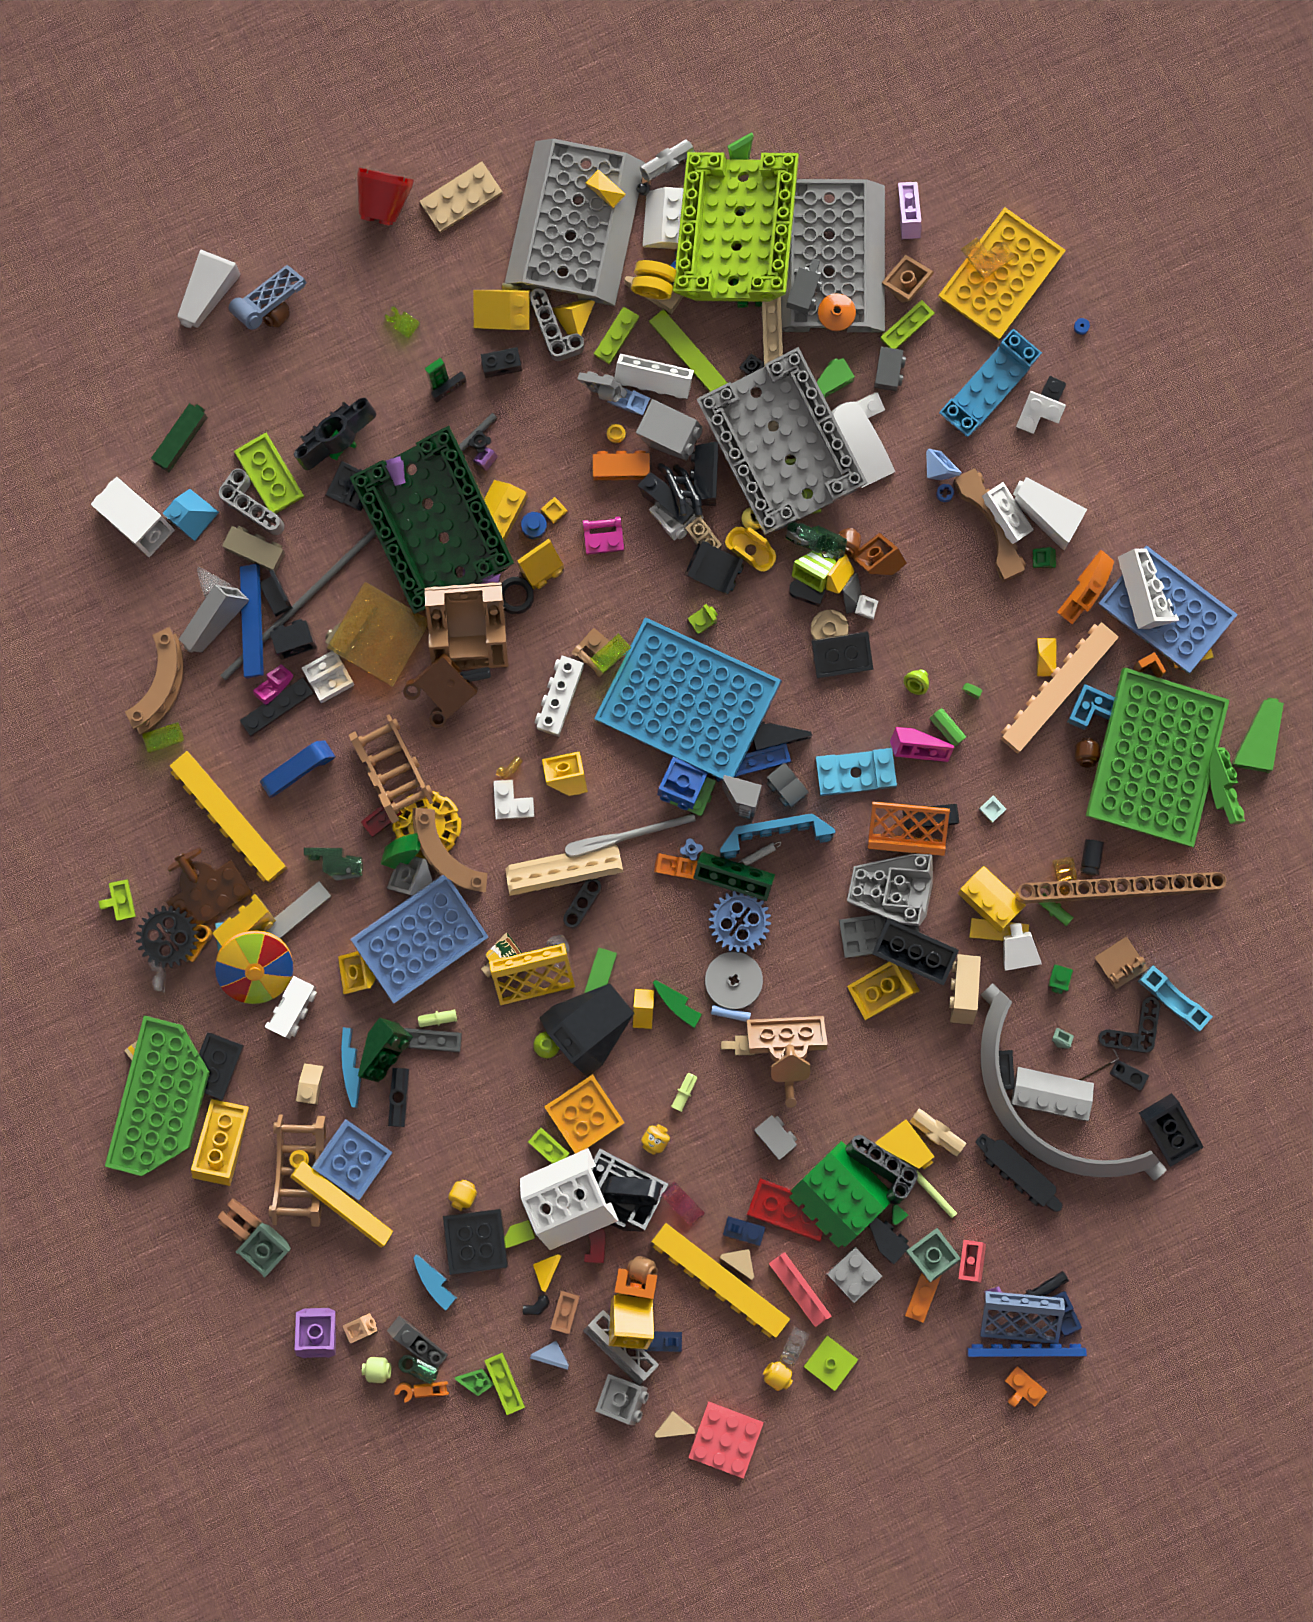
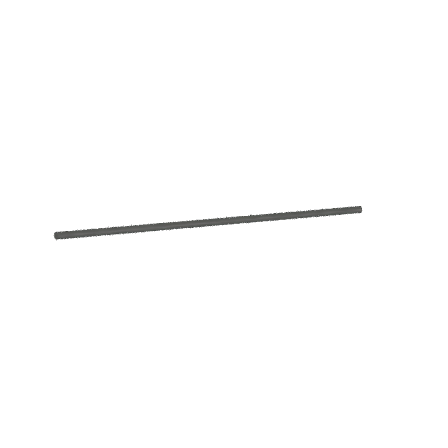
(337, 567)

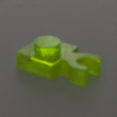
(403, 323)

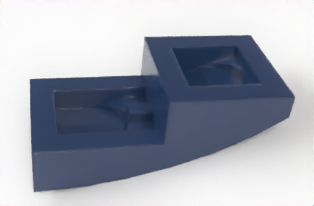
(1070, 1322)

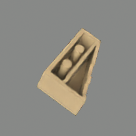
(965, 989)

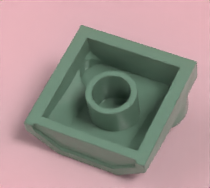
(264, 1249)
(933, 1255)

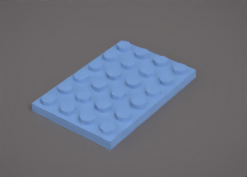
(1199, 615)
(419, 938)

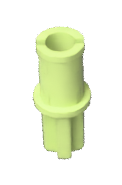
(437, 1018)
(684, 1092)

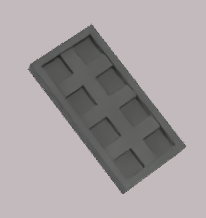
(861, 934)

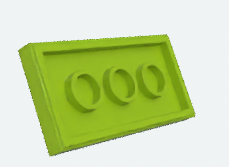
(269, 473)

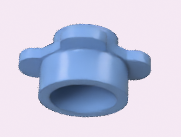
(692, 855)

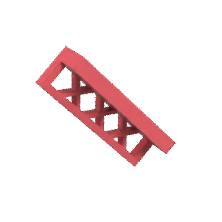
(799, 1289)

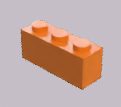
(621, 465)

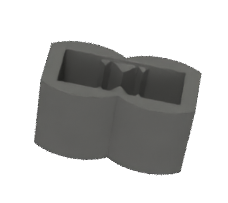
(787, 786)

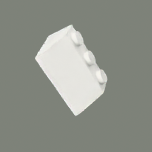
(662, 218)

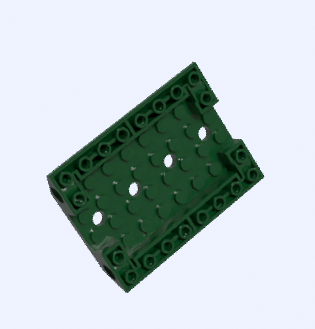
(413, 533)

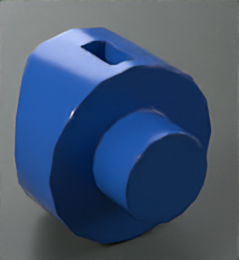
(533, 525)

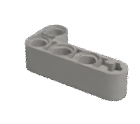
(551, 324)
(252, 507)

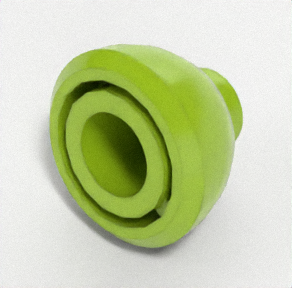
(917, 682)
(545, 1046)

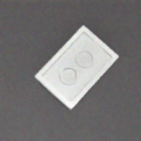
(1007, 513)

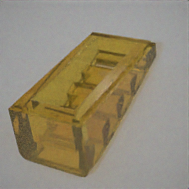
(1058, 862)

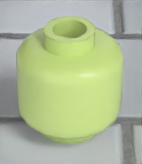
(377, 1370)

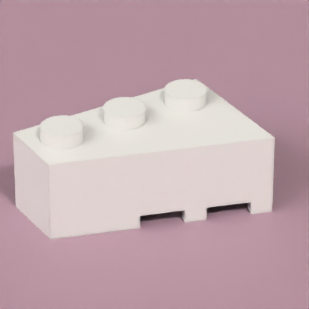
(292, 1008)

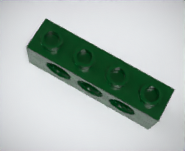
(734, 876)

